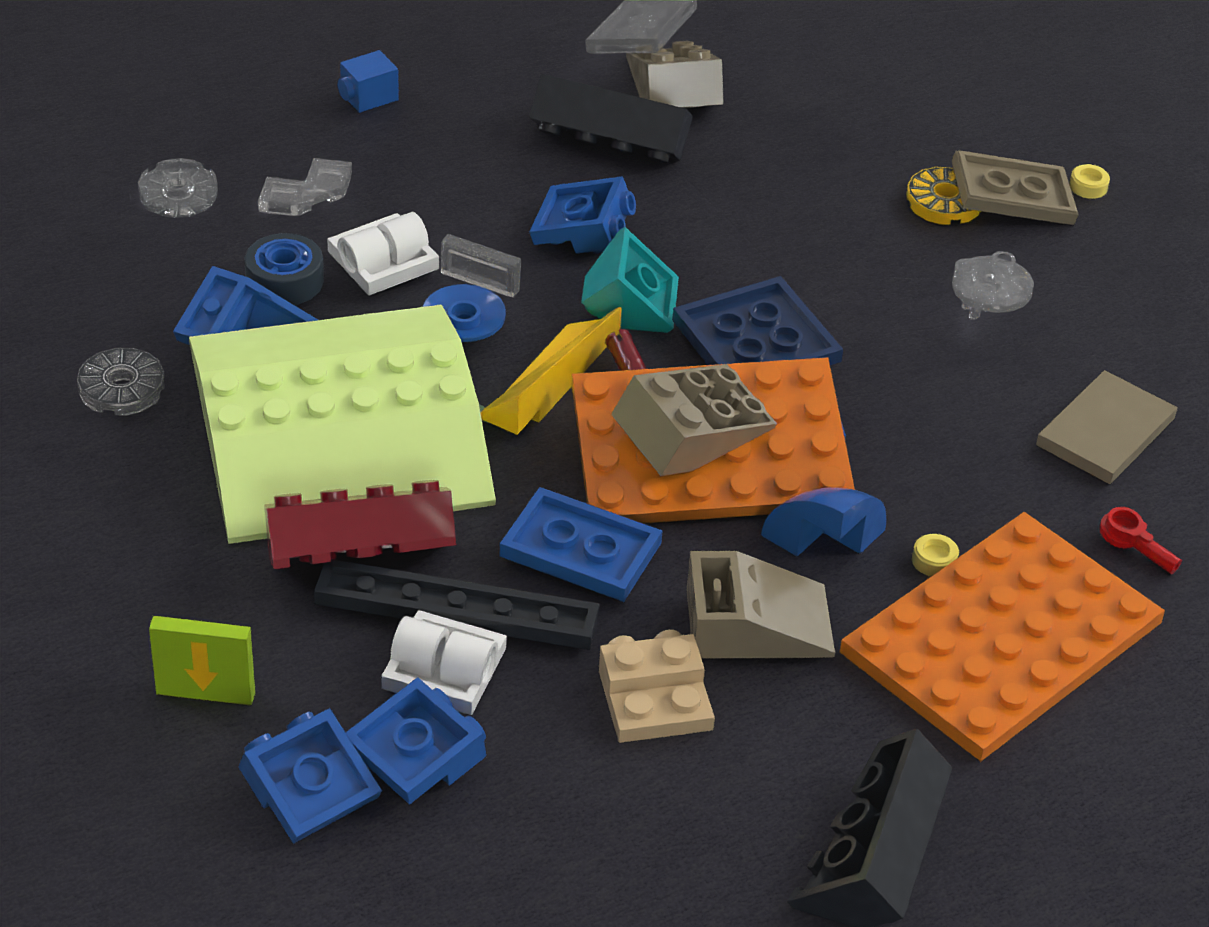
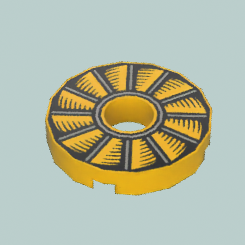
(926, 197)

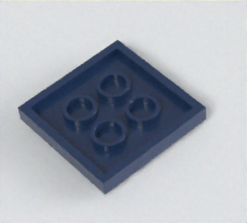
(755, 326)

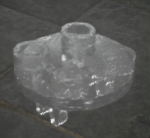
(992, 284)

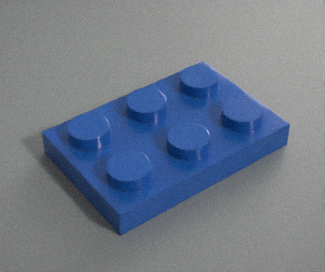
(581, 544)

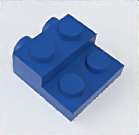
(584, 214)
(418, 740)
(308, 774)

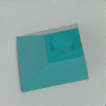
(636, 281)

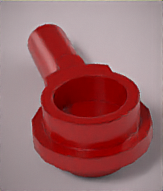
(1126, 529)

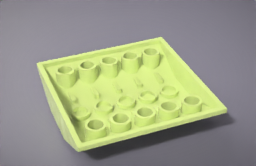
(339, 410)

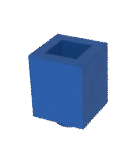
(368, 81)

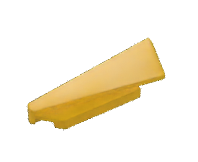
(551, 373)

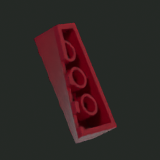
(359, 523)

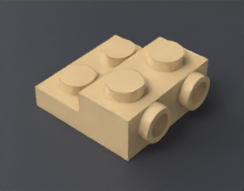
(655, 686)

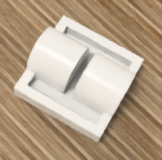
(385, 252)
(444, 657)

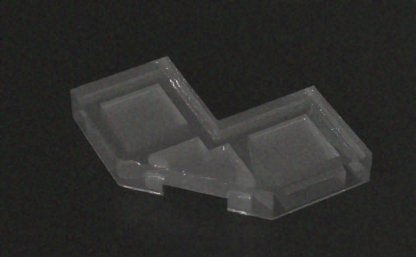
(324, 181)

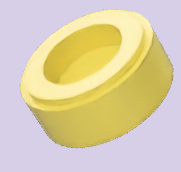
(1089, 181)
(933, 553)

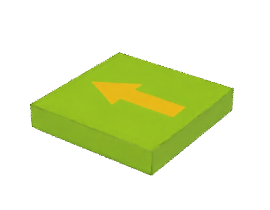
(202, 660)

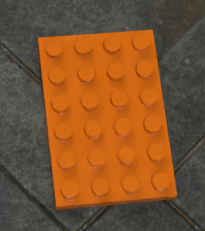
(752, 480)
(1001, 634)

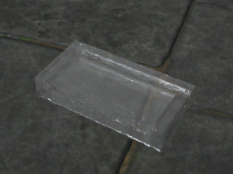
(480, 265)

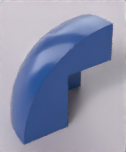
(838, 512)

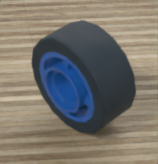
(286, 266)

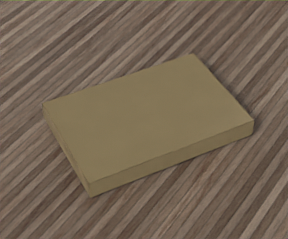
(1014, 187)
(1106, 426)

